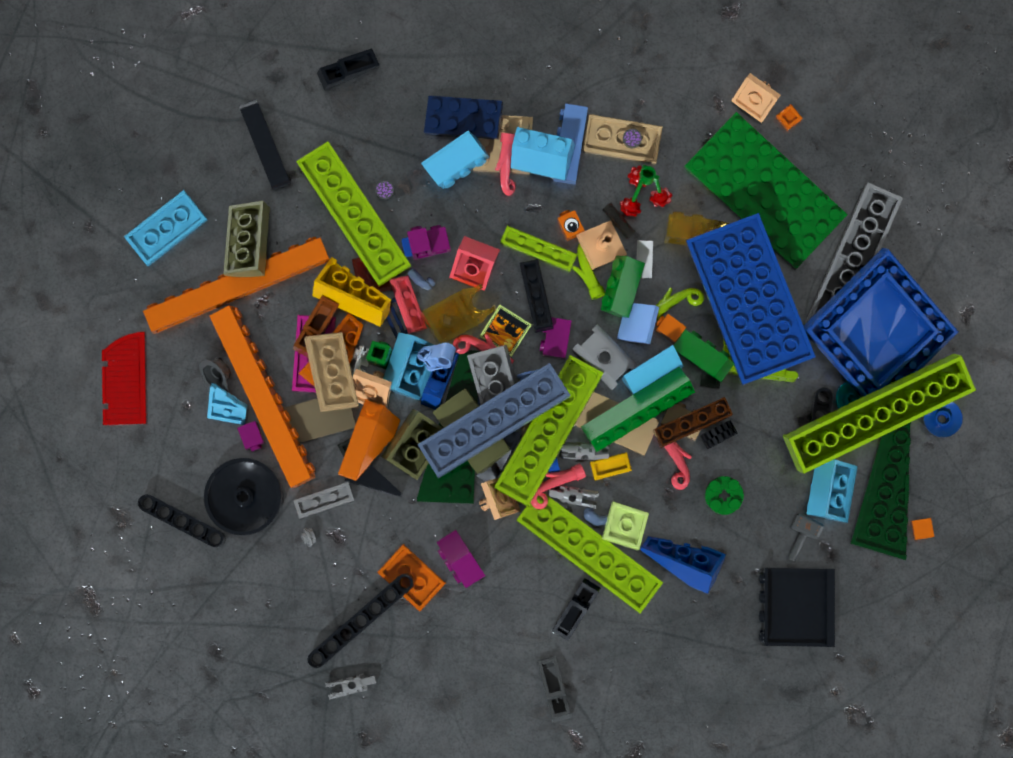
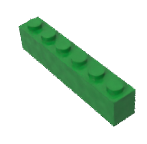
(638, 409)

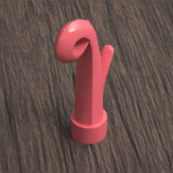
(507, 185)
(477, 343)
(677, 454)
(556, 479)

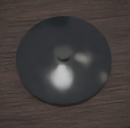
(242, 496)

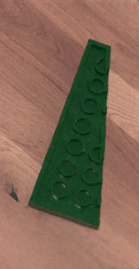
(459, 483)
(884, 507)

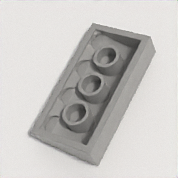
(492, 372)

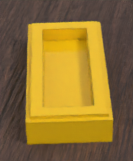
(610, 467)

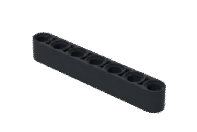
(352, 623)

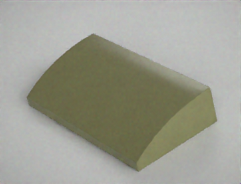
(246, 240)
(455, 409)

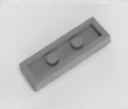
(324, 500)

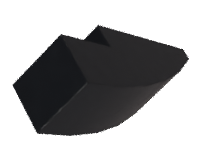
(347, 68)
(576, 609)

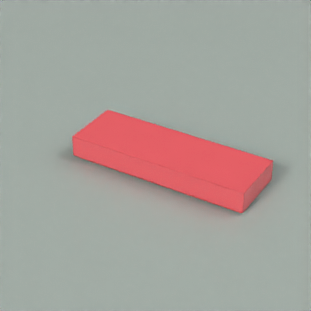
(408, 304)

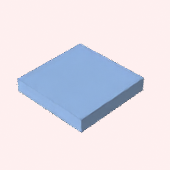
(639, 325)

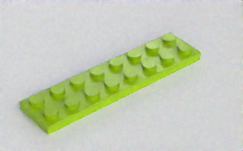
(353, 214)
(548, 434)
(591, 553)

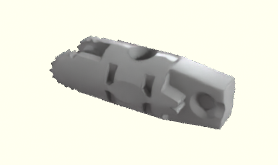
(583, 451)
(564, 494)
(359, 680)

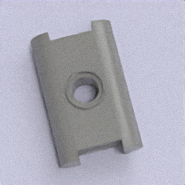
(595, 346)

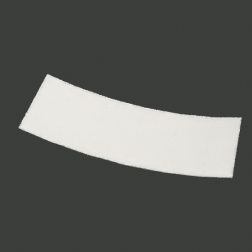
(645, 255)

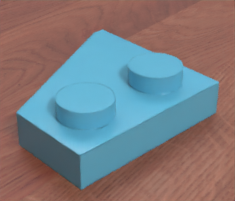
(225, 406)

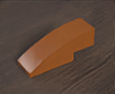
(316, 323)

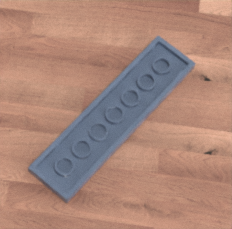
(494, 420)

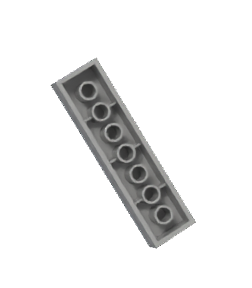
(859, 242)

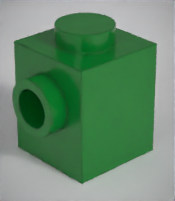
(379, 354)

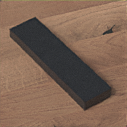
(536, 296)

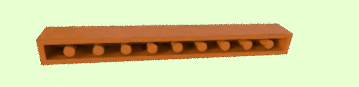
(229, 289)
(262, 396)

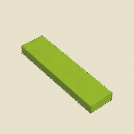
(538, 248)

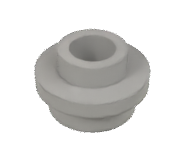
(308, 536)

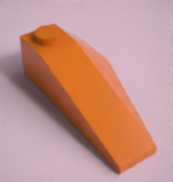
(351, 332)
(372, 432)

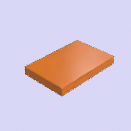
(426, 581)

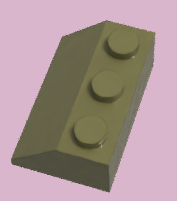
(404, 448)

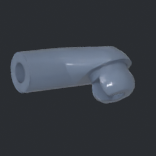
(419, 280)
(593, 518)

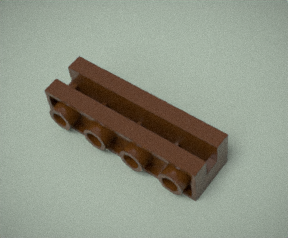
(692, 422)

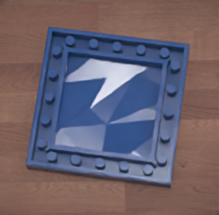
(879, 326)

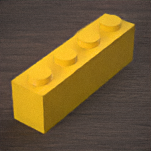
(351, 293)

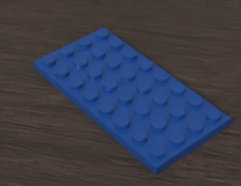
(750, 299)

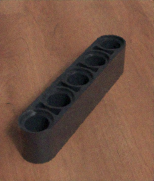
(264, 144)
(172, 518)

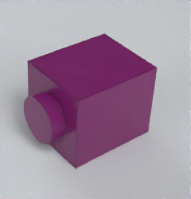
(251, 436)

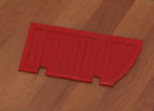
(125, 381)

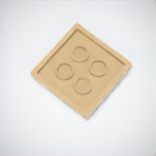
(493, 146)

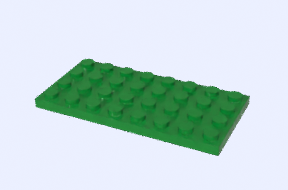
(759, 179)

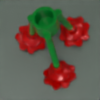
(642, 177)

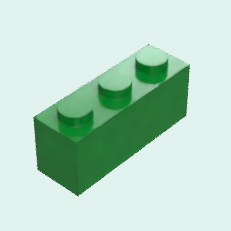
(622, 286)
(703, 354)

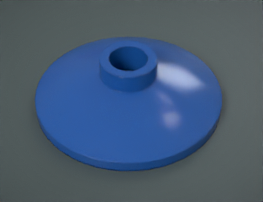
(952, 422)

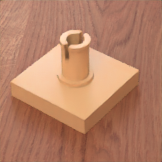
(756, 97)
(601, 244)
(372, 387)
(499, 503)

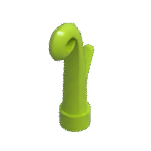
(587, 274)
(668, 301)

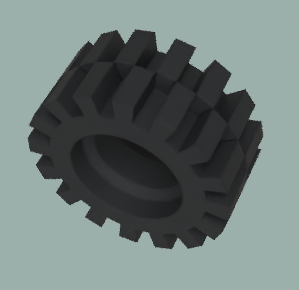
(718, 434)

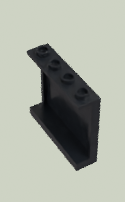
(797, 607)

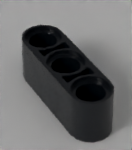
(818, 405)

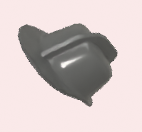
(215, 372)

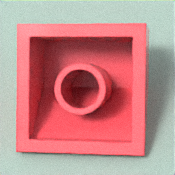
(474, 263)

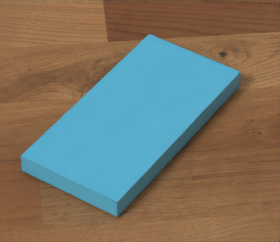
(165, 228)

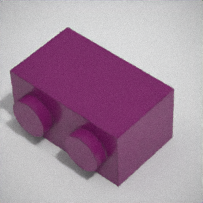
(556, 339)

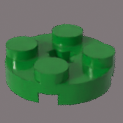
(717, 504)

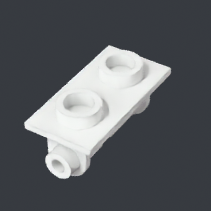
(359, 359)

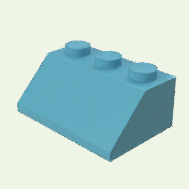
(541, 153)
(456, 160)
(405, 369)
(652, 370)
(832, 491)

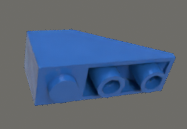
(437, 385)

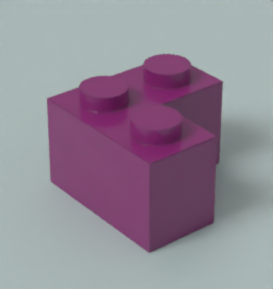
(428, 243)
(459, 559)

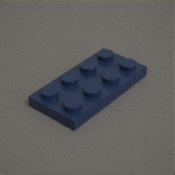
(458, 115)

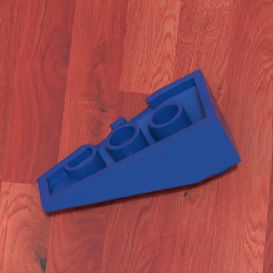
(690, 564)

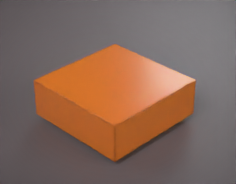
(789, 117)
(922, 528)

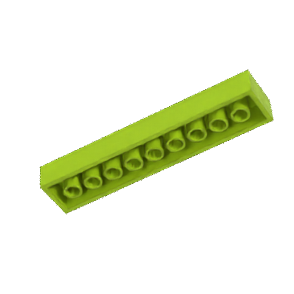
(879, 413)

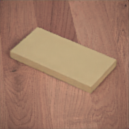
(605, 138)
(331, 371)
(636, 440)

